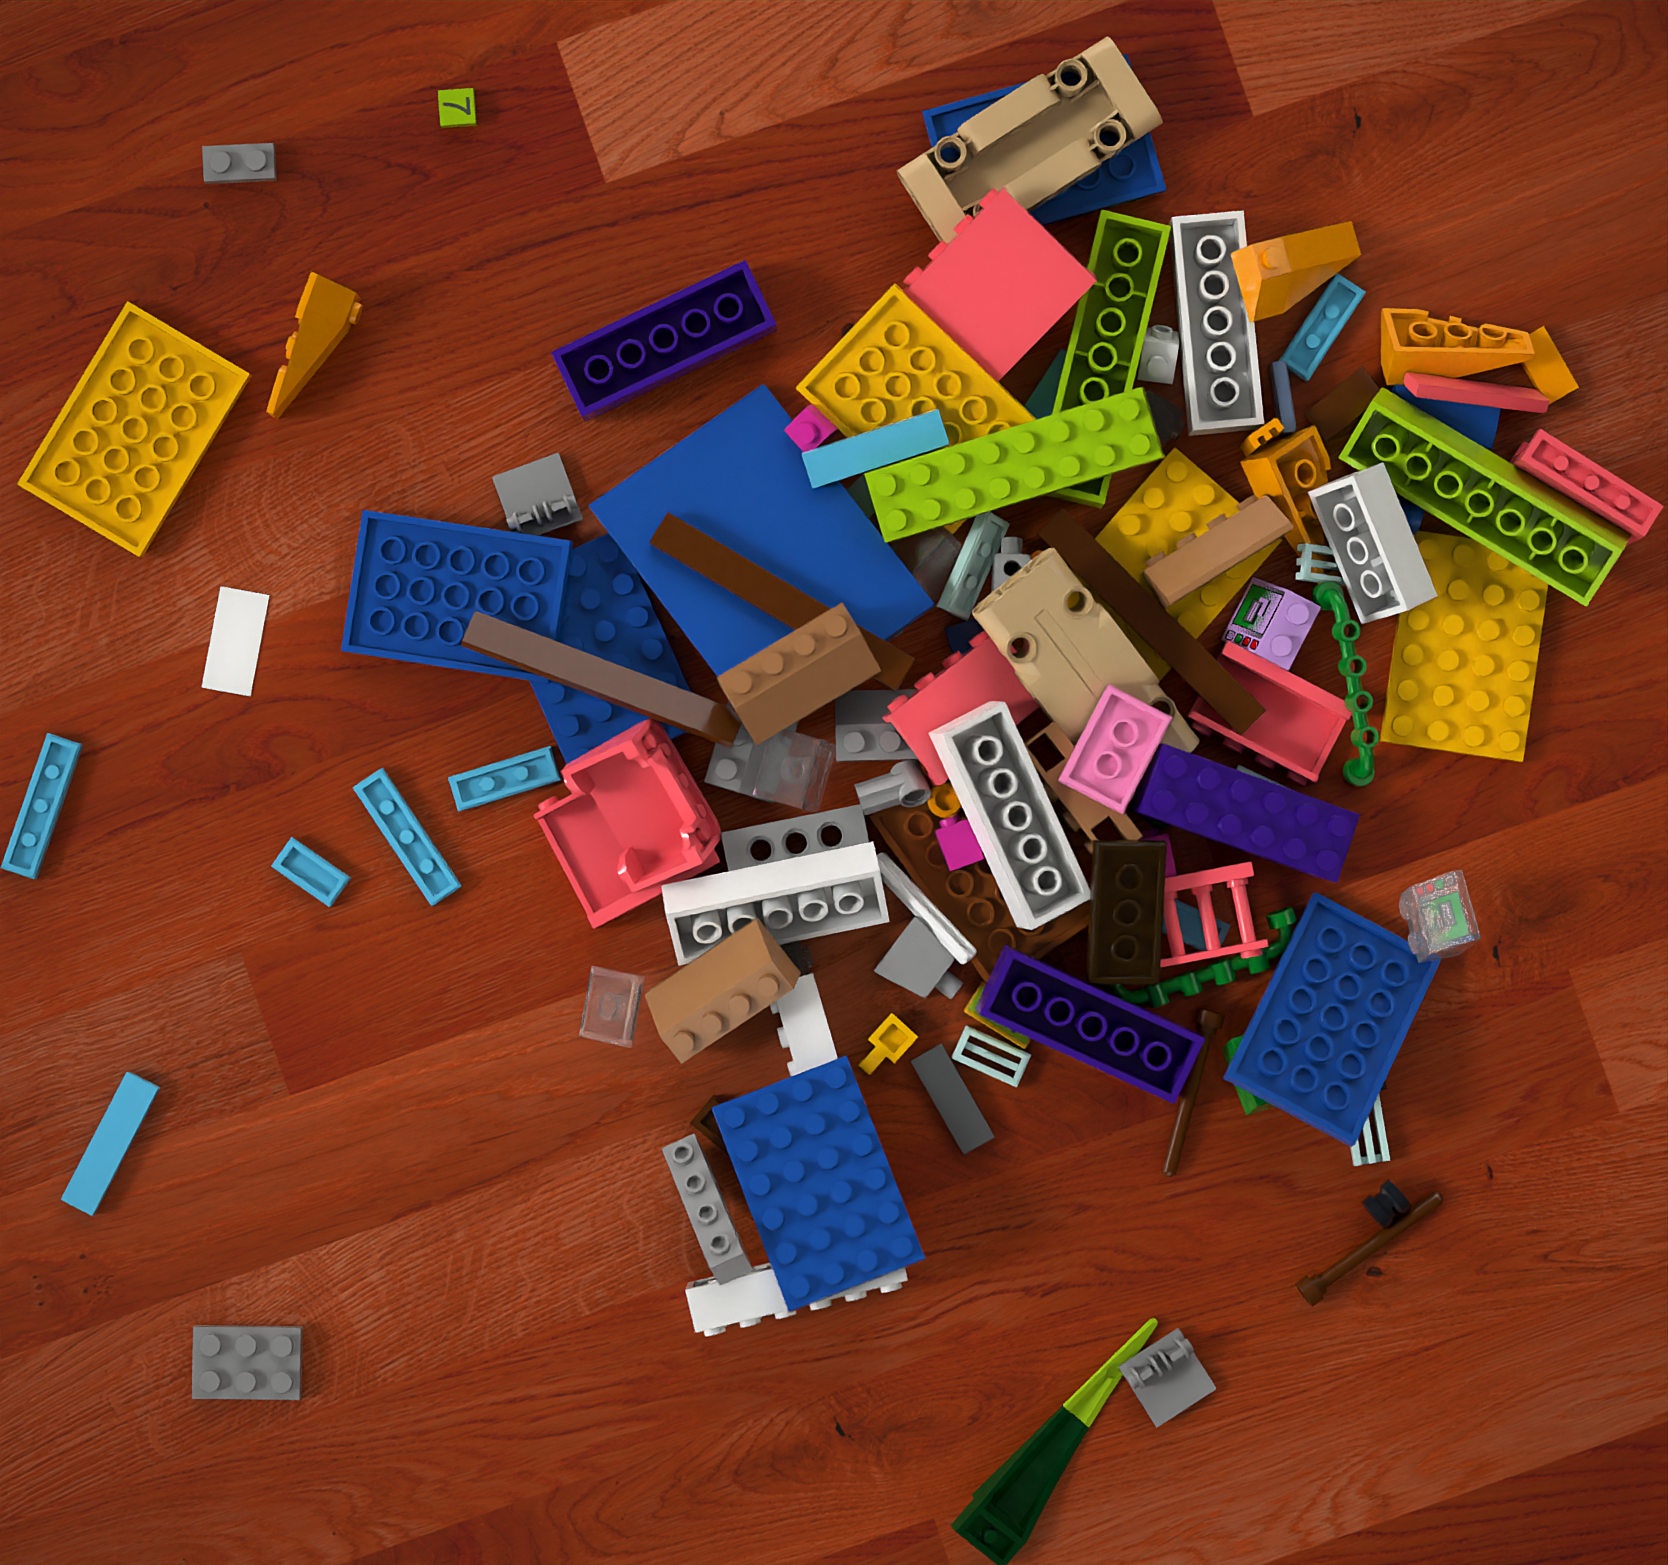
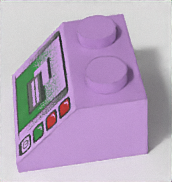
(1271, 622)

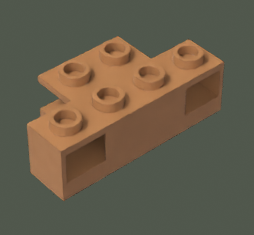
(1079, 810)

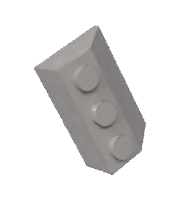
(863, 732)
(738, 766)

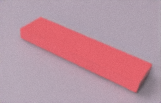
(1476, 392)

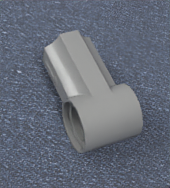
(903, 786)

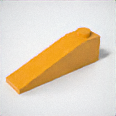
(1290, 267)
(324, 320)
(1445, 348)
(1286, 474)

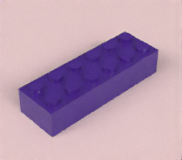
(664, 341)
(1245, 812)
(1089, 1024)

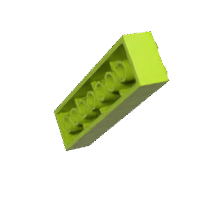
(1110, 324)
(1014, 465)
(1486, 497)

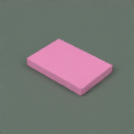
(1115, 749)

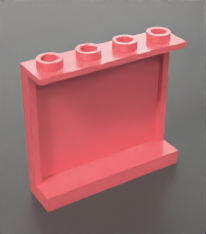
(998, 283)
(591, 858)

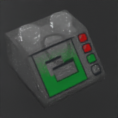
(1439, 917)

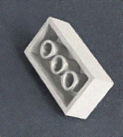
(1372, 543)

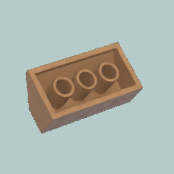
(1215, 551)
(799, 674)
(721, 990)

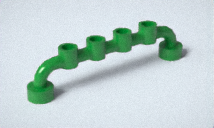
(1357, 770)
(1222, 970)

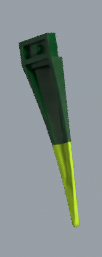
(1017, 1492)

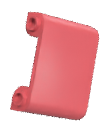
(647, 803)

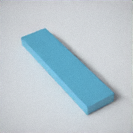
(875, 448)
(42, 806)
(407, 837)
(110, 1143)

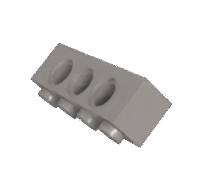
(738, 842)
(707, 1209)

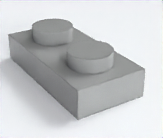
(239, 163)

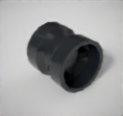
(1386, 1204)

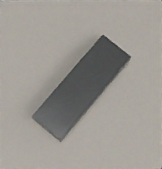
(952, 1098)

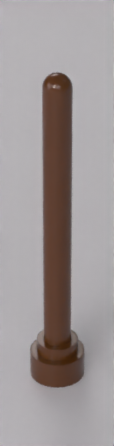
(1207, 1024)
(1315, 1286)

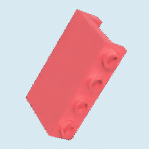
(1587, 484)
(960, 687)
(1294, 729)

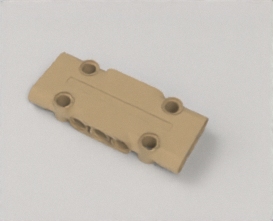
(1033, 139)
(1071, 650)

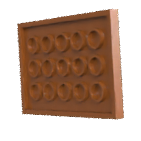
(970, 893)

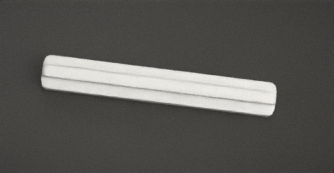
(925, 910)

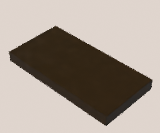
(1126, 911)

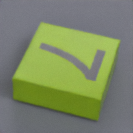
(457, 108)

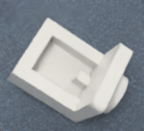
(1158, 355)

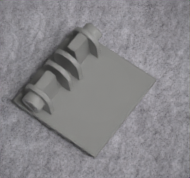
(537, 497)
(1167, 1377)

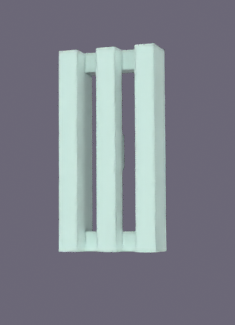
(1306, 564)
(1019, 1068)
(1381, 1136)

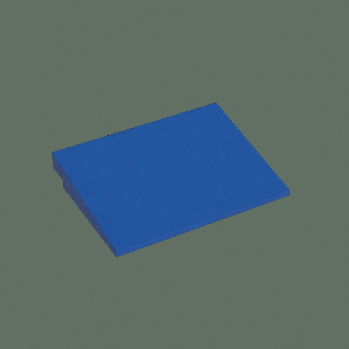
(752, 493)

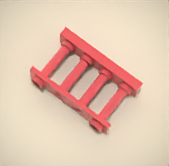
(1201, 885)

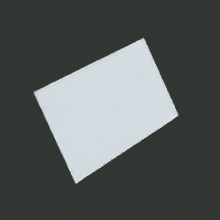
(235, 641)

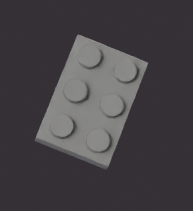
(247, 1362)

